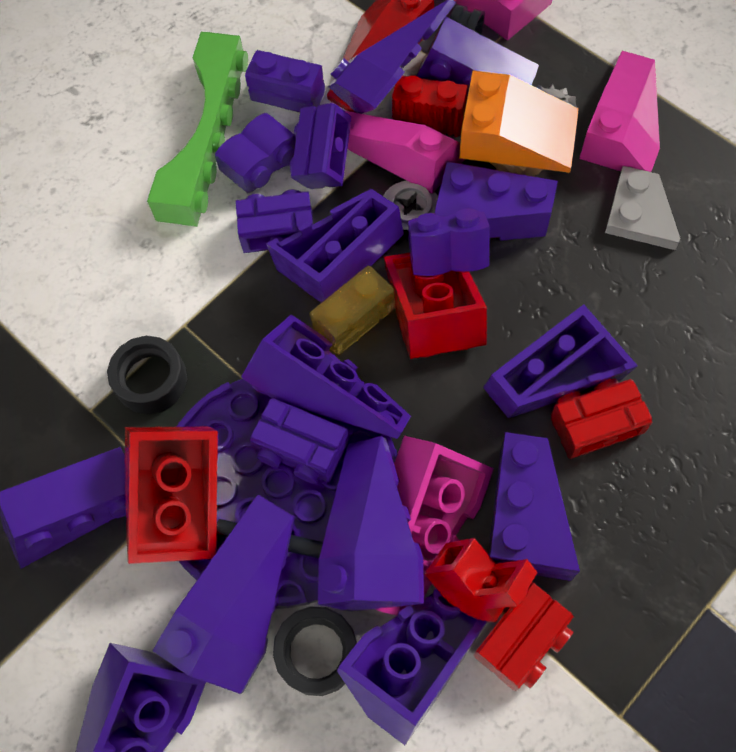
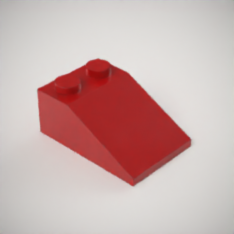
(436, 311)
(171, 493)

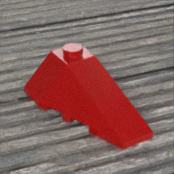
(376, 24)

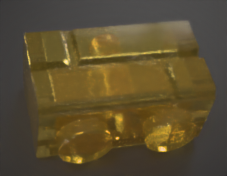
(353, 309)

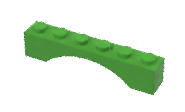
(183, 183)

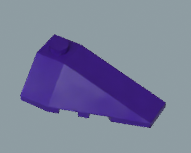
(375, 71)
(301, 371)
(368, 545)
(228, 611)
(408, 662)
(137, 703)

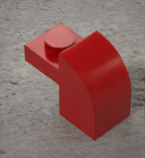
(475, 583)

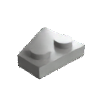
(642, 210)

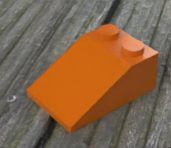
(517, 124)

